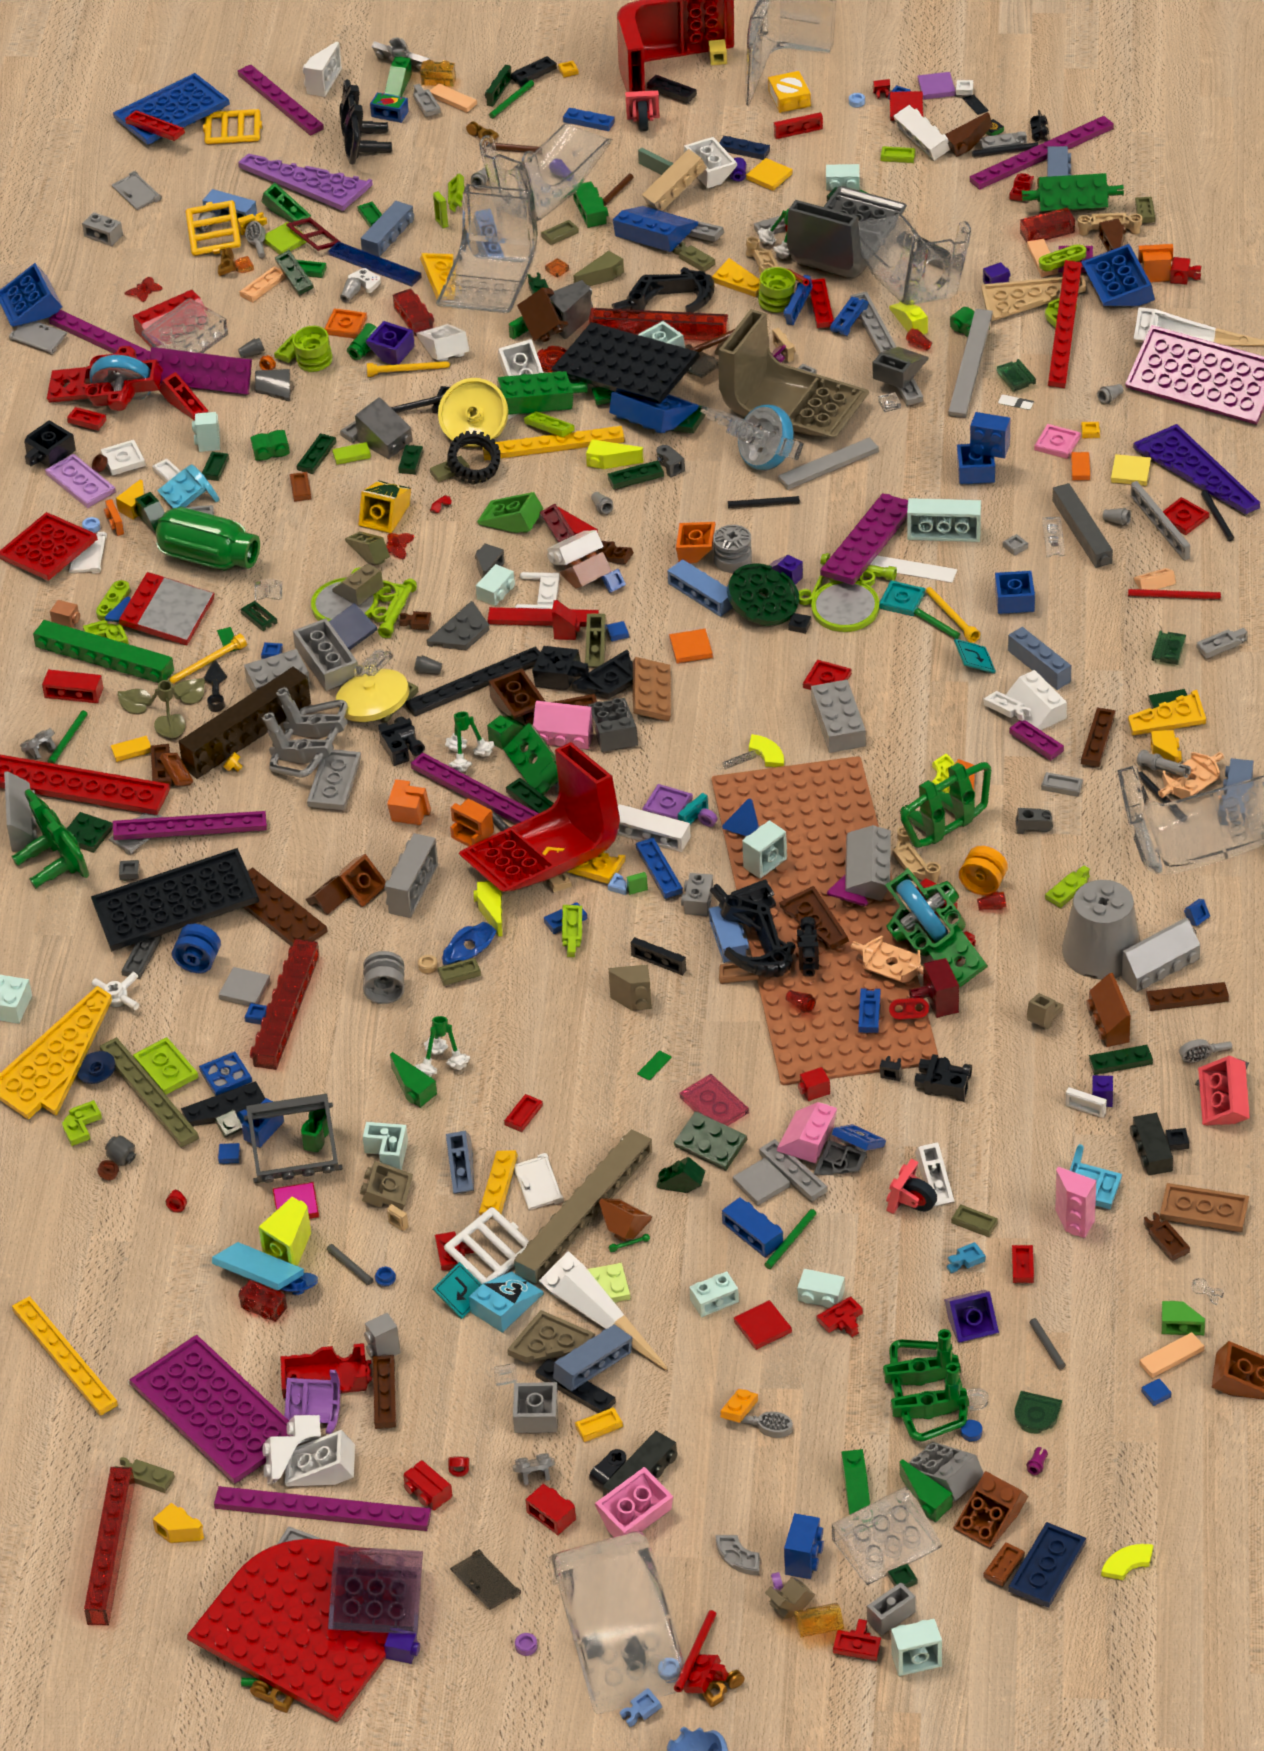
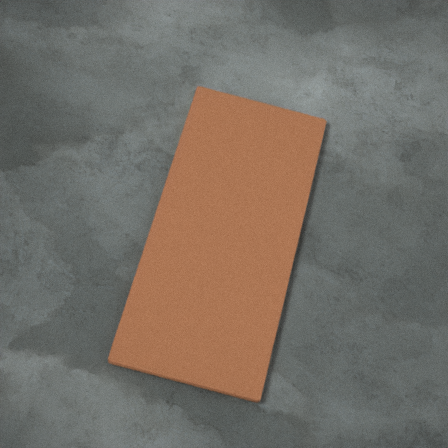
(817, 809)

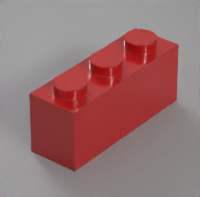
(72, 686)

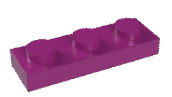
(1036, 739)

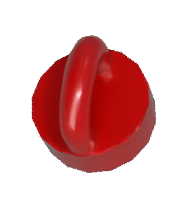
(176, 1201)
(458, 1461)

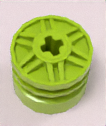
(776, 289)
(312, 348)

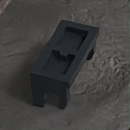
(758, 892)

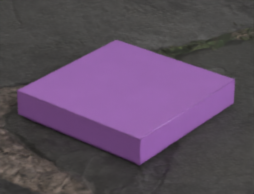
(936, 85)
(667, 801)

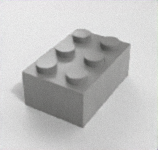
(264, 670)

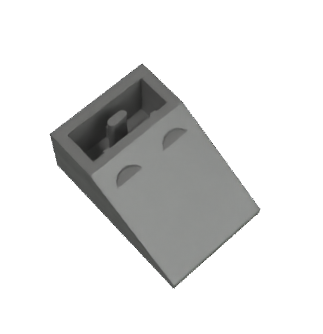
(949, 1467)

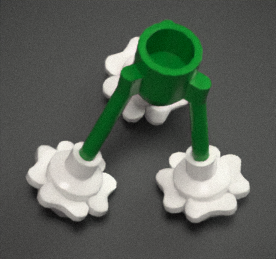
(767, 237)
(457, 743)
(435, 1045)

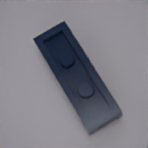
(745, 147)

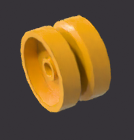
(983, 870)

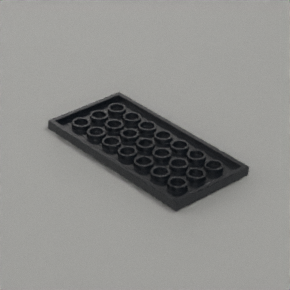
(626, 362)
(174, 899)

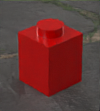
(814, 1084)

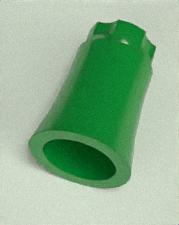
(358, 347)

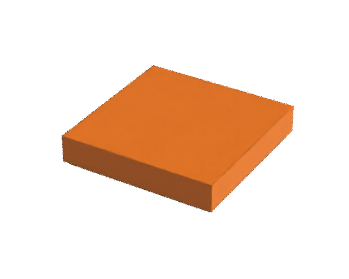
(345, 323)
(690, 646)

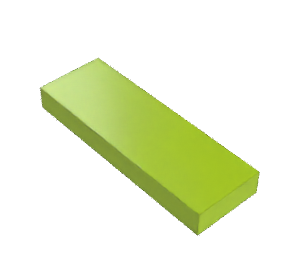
(549, 424)

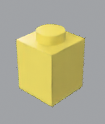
(717, 52)

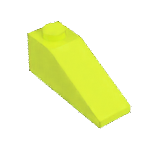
(910, 316)
(611, 455)
(490, 904)

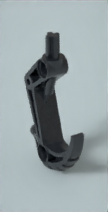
(657, 284)
(758, 915)

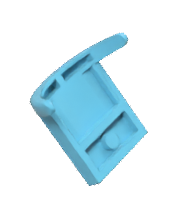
(186, 488)
(1106, 1181)

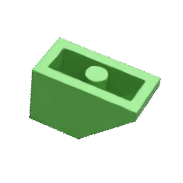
(1181, 1319)

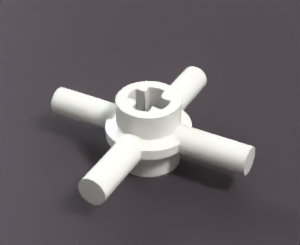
(118, 991)

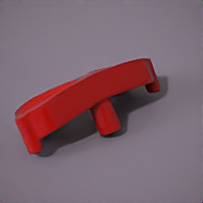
(436, 506)

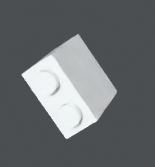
(574, 547)

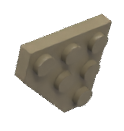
(547, 1339)

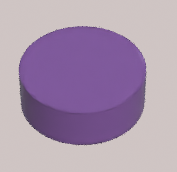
(707, 817)
(777, 1582)
(526, 1644)

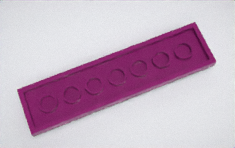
(866, 539)

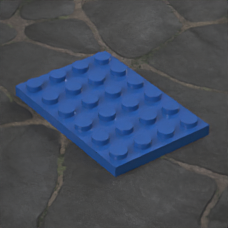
(177, 104)

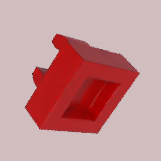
(881, 86)

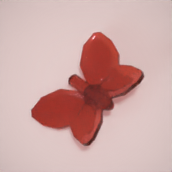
(145, 288)
(397, 542)

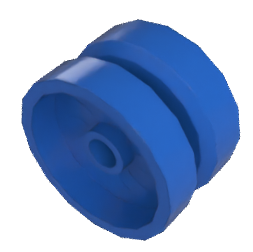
(196, 948)

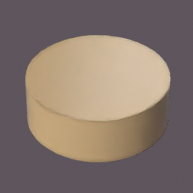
(427, 964)

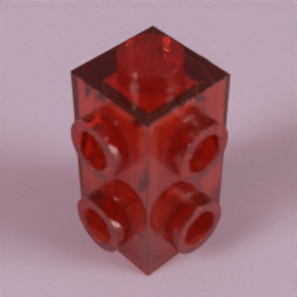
(262, 1300)

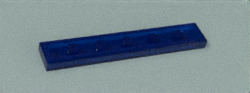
(375, 263)

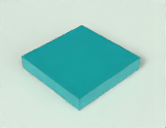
(902, 598)

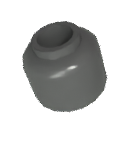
(120, 1150)

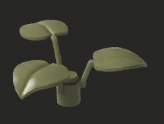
(189, 691)

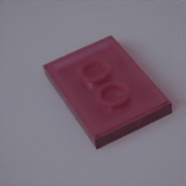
(714, 1100)

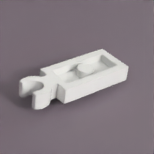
(1006, 705)

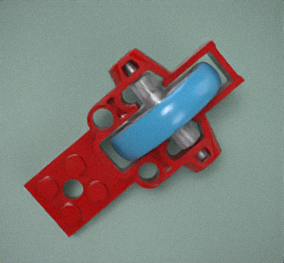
(132, 380)

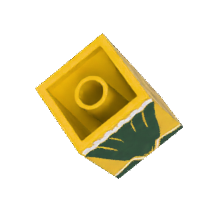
(383, 505)

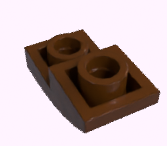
(615, 554)

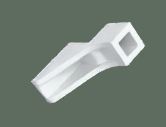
(280, 1449)

